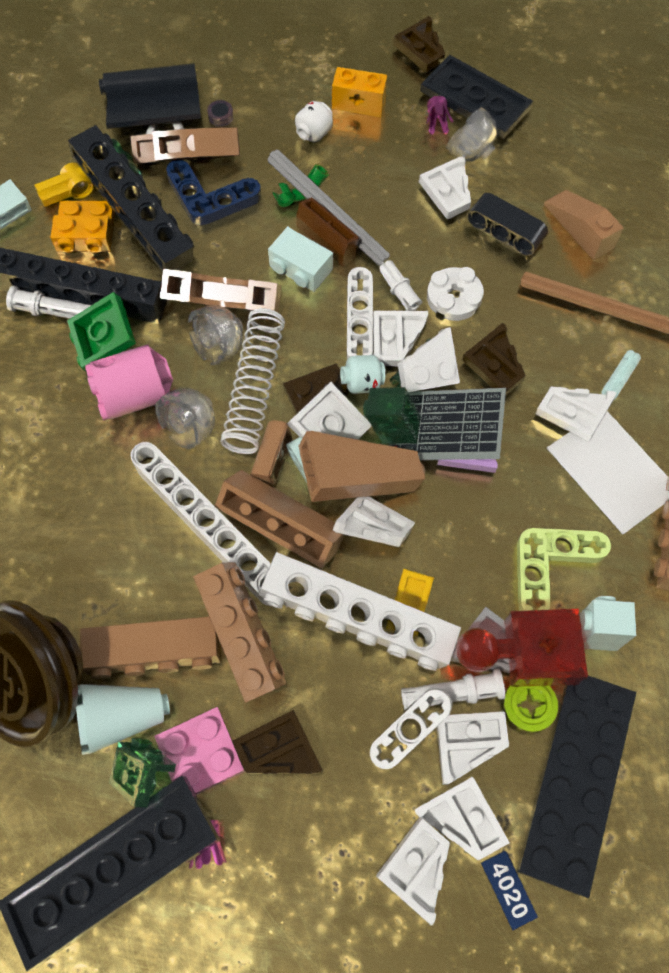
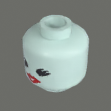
(362, 373)

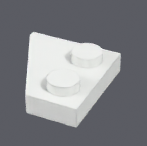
(448, 187)
(396, 334)
(431, 364)

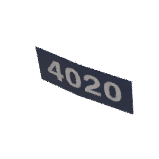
(509, 890)

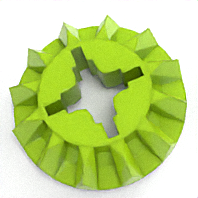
(543, 715)

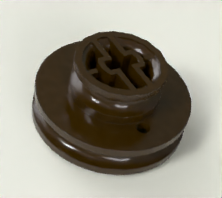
(36, 675)

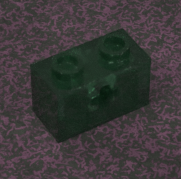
(392, 415)

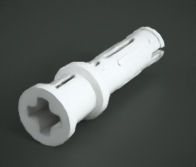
(38, 303)
(468, 688)

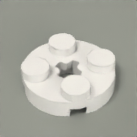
(457, 279)

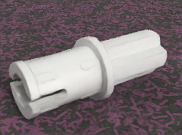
(400, 286)

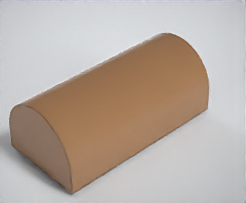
(272, 453)

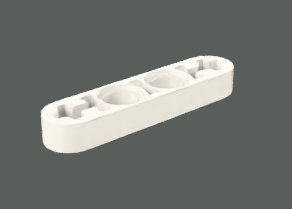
(356, 316)

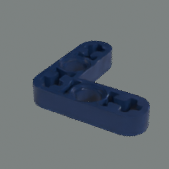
(203, 201)

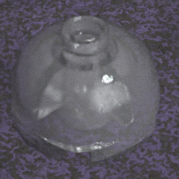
(475, 137)
(215, 333)
(186, 415)

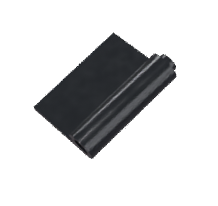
(151, 95)

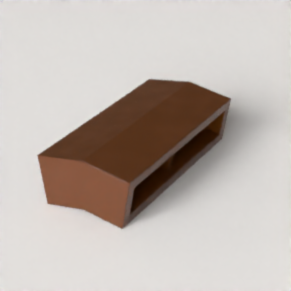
(327, 230)

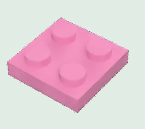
(201, 751)

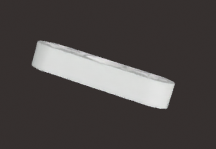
(386, 738)

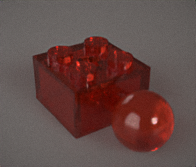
(528, 662)

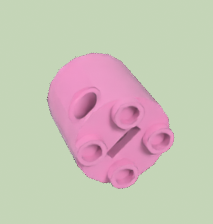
(129, 381)

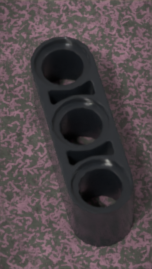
(507, 224)

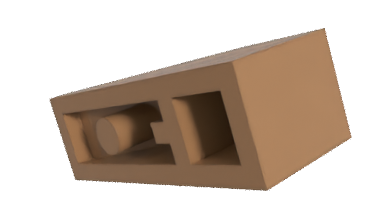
(586, 222)

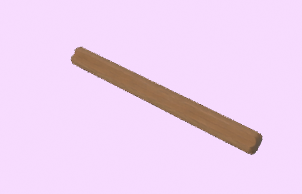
(595, 302)

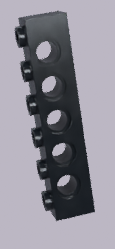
(94, 145)
(81, 283)

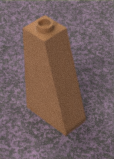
(357, 468)

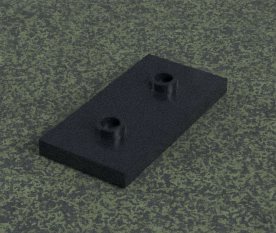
(470, 89)

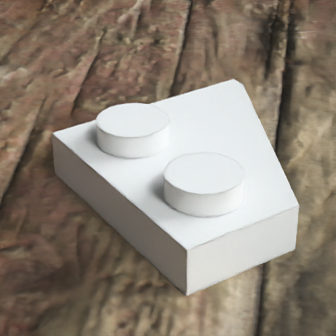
(575, 409)
(373, 522)
(469, 741)
(465, 819)
(416, 869)

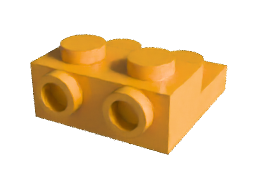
(83, 227)

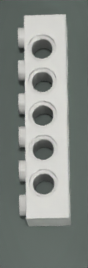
(438, 634)

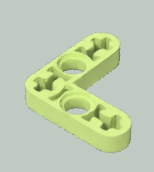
(548, 552)

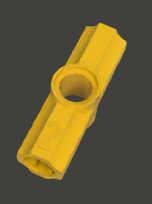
(69, 183)

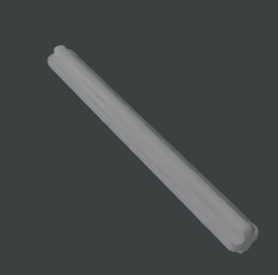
(310, 189)

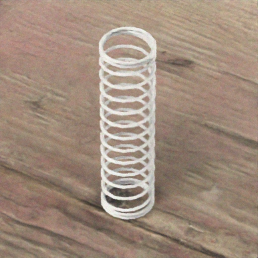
(244, 437)

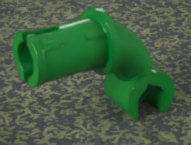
(317, 175)

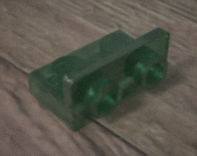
(136, 768)

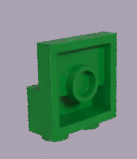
(101, 330)

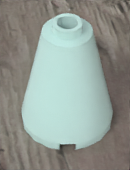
(116, 713)

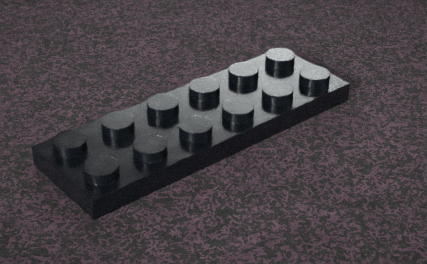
(577, 786)
(107, 873)

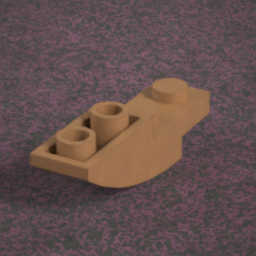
(185, 145)

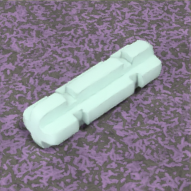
(622, 372)

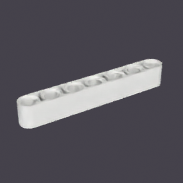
(197, 511)

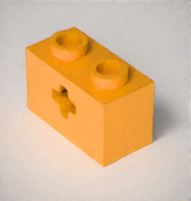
(359, 91)

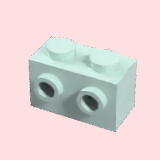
(607, 623)

